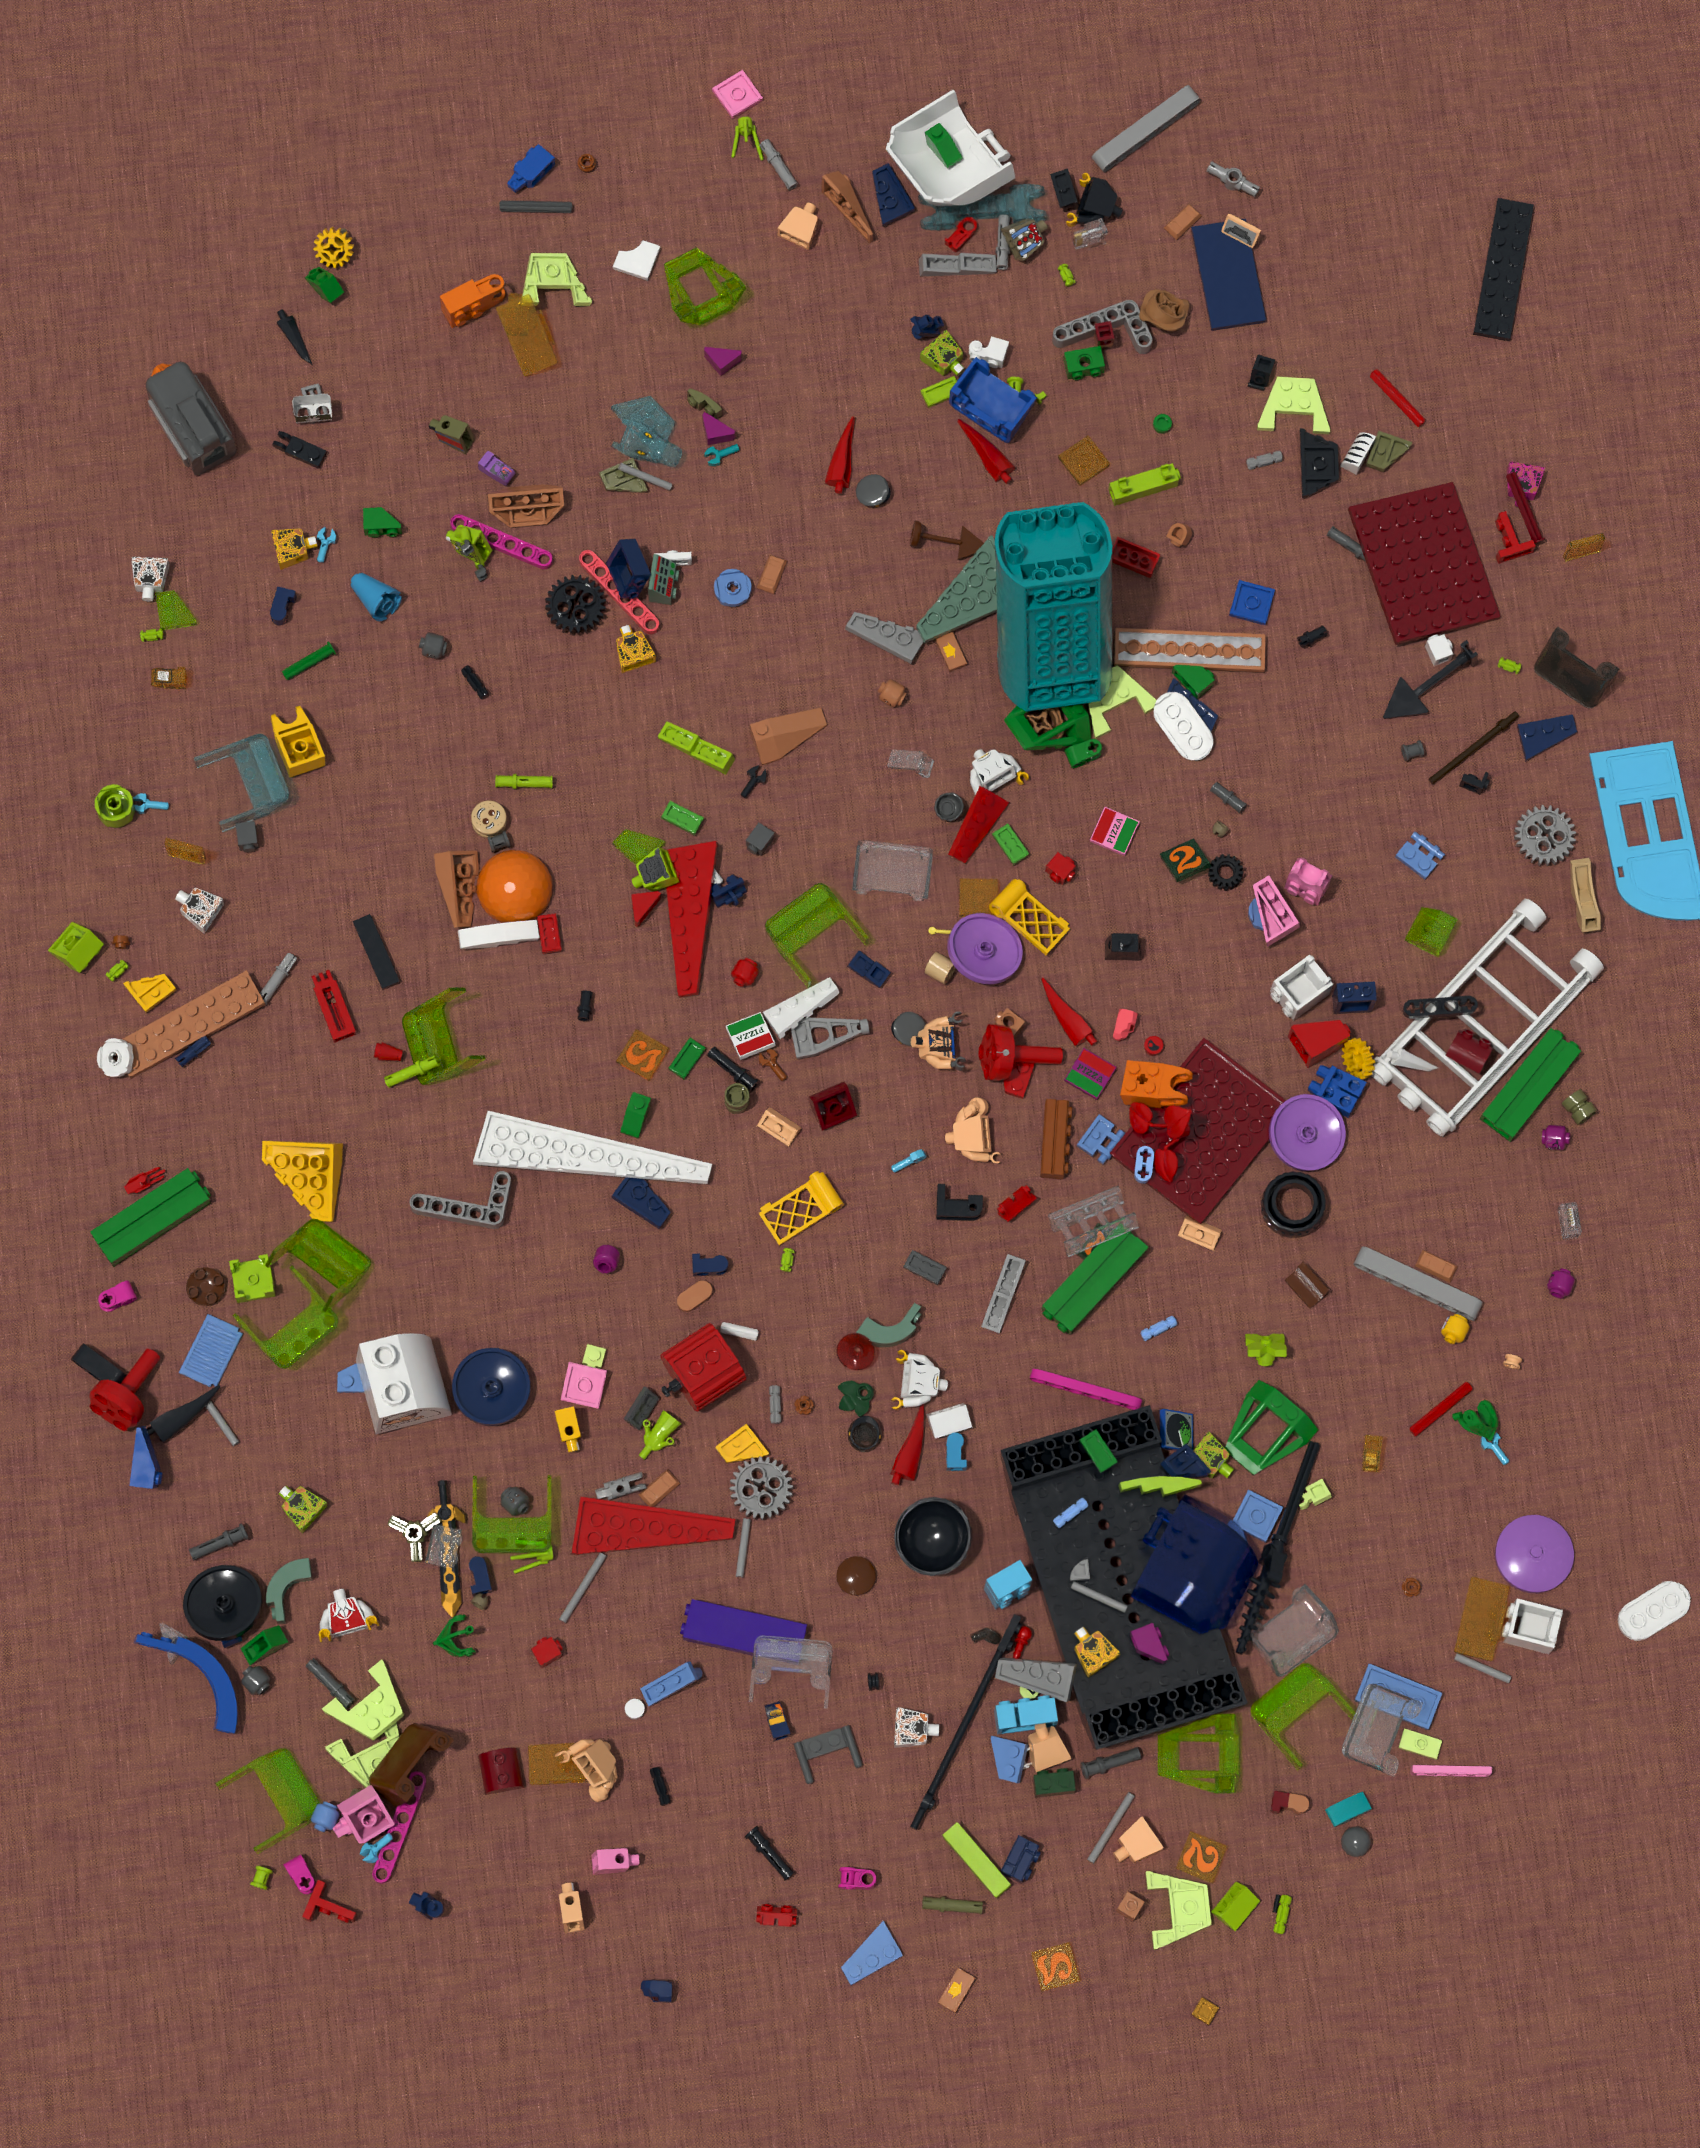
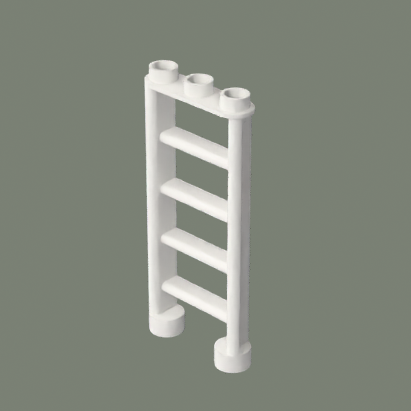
(1531, 917)

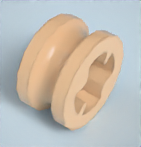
(1512, 1361)

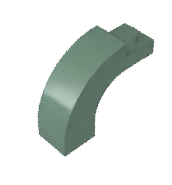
(891, 1335)
(283, 1579)

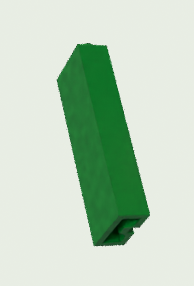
(1530, 1084)
(151, 1216)
(1093, 1281)

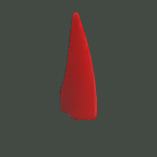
(992, 458)
(840, 465)
(1071, 1022)
(909, 1455)

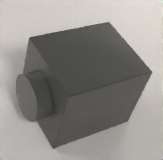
(247, 836)
(759, 839)

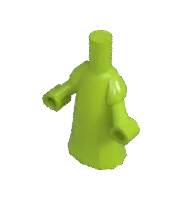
(655, 1438)

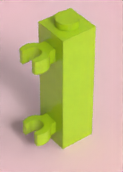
(1144, 484)

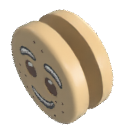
(488, 819)

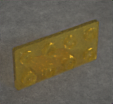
(527, 334)
(1482, 1619)
(545, 1767)

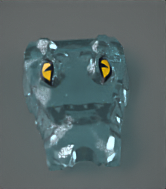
(644, 443)

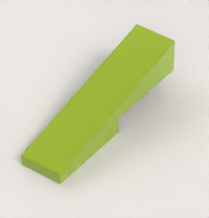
(697, 748)
(976, 1860)

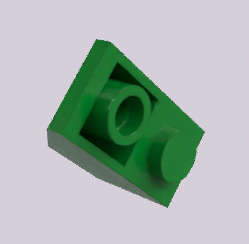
(324, 284)
(379, 522)

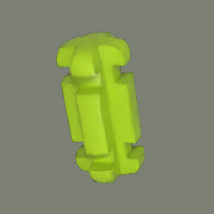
(1066, 275)
(151, 634)
(1509, 665)
(117, 970)
(787, 1259)

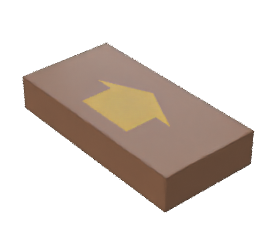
(951, 651)
(956, 1990)

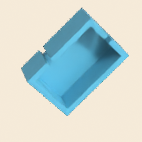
(1007, 1585)
(1025, 1714)

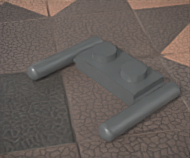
(823, 1745)

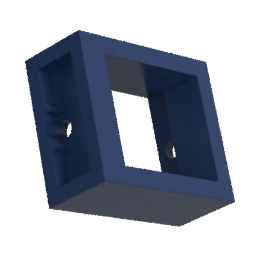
(628, 552)
(1351, 1000)

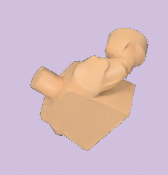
(972, 1133)
(596, 1765)

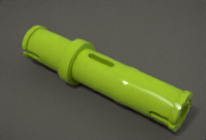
(524, 781)
(420, 1067)

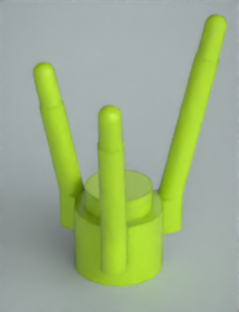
(745, 128)
(542, 1557)

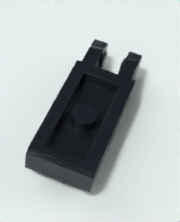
(300, 450)

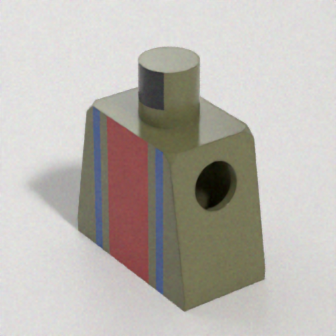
(453, 433)

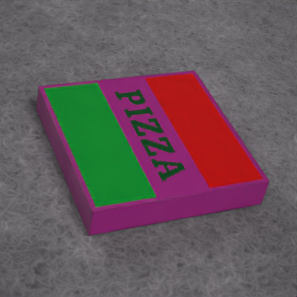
(1090, 1074)

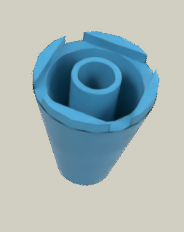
(376, 596)

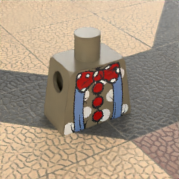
(1024, 237)

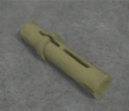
(952, 1905)

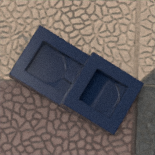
(868, 969)

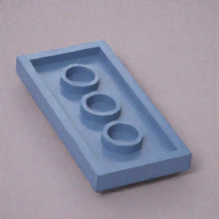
(1406, 1687)

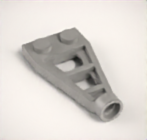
(803, 1039)

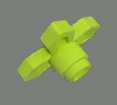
(1265, 1347)

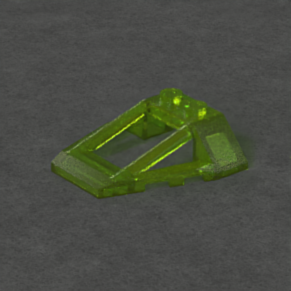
(727, 296)
(1229, 1754)

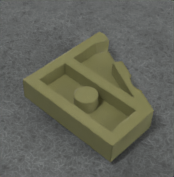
(1386, 451)
(620, 481)

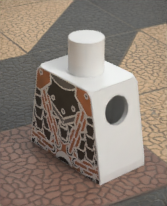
(149, 575)
(200, 907)
(912, 1728)

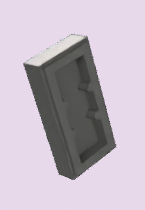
(924, 1267)
(641, 1408)

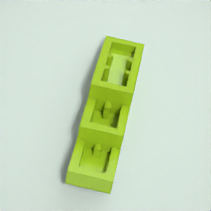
(1167, 1485)

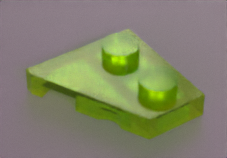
(173, 611)
(636, 845)

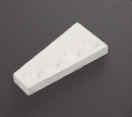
(791, 1011)

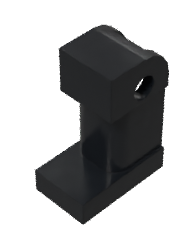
(958, 1208)

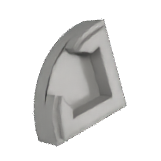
(1080, 1571)

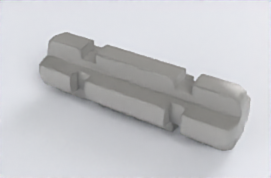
(1263, 460)
(775, 1407)

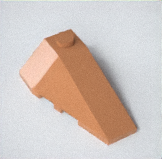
(841, 194)
(781, 734)
(456, 878)

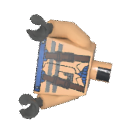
(938, 1044)

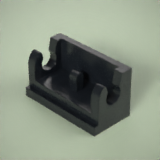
(1064, 190)

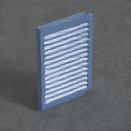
(211, 1351)

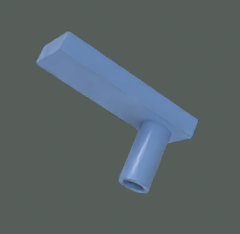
(670, 1683)

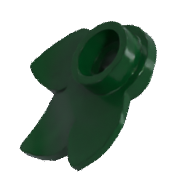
(853, 1399)

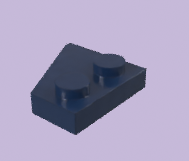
(1185, 1464)

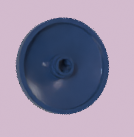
(491, 1386)

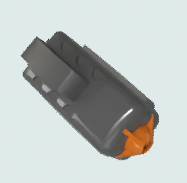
(189, 417)

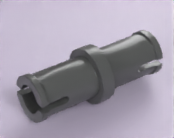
(1228, 797)

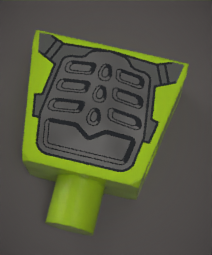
(655, 871)

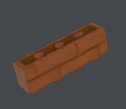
(1054, 1139)

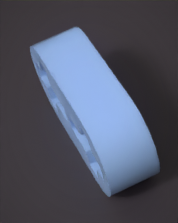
(1139, 1164)

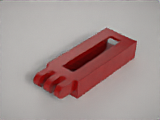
(336, 1013)

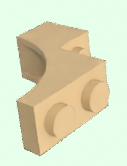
(1583, 893)

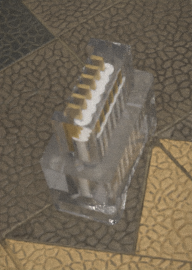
(1091, 236)
(1569, 1220)

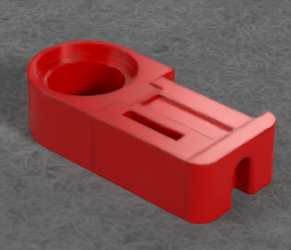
(961, 235)

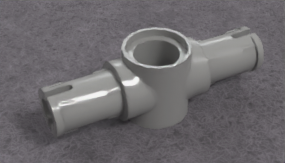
(1240, 184)

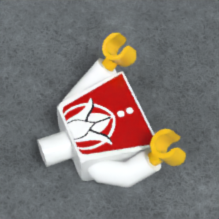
(345, 1616)

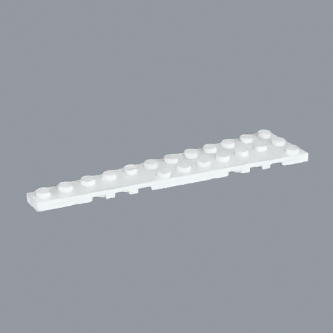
(538, 1146)

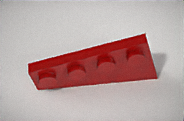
(978, 821)

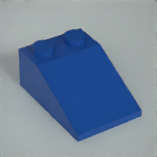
(145, 1466)

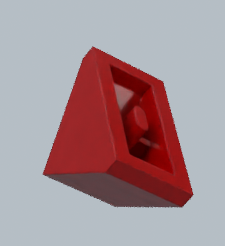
(643, 904)

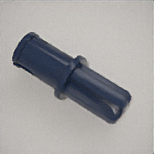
(193, 1051)

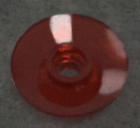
(851, 1358)

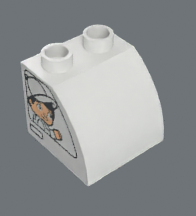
(401, 1381)

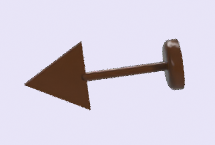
(967, 544)

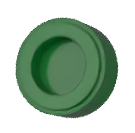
(1162, 423)

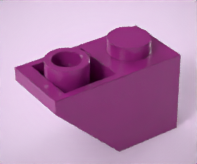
(1147, 1643)

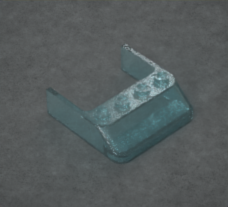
(259, 774)

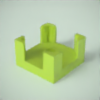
(252, 1279)

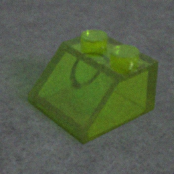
(1431, 930)

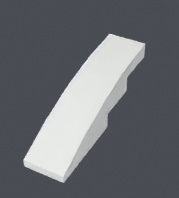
(498, 934)

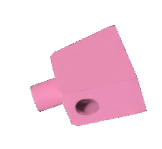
(604, 1861)

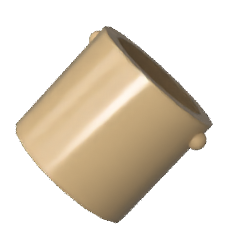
(940, 968)

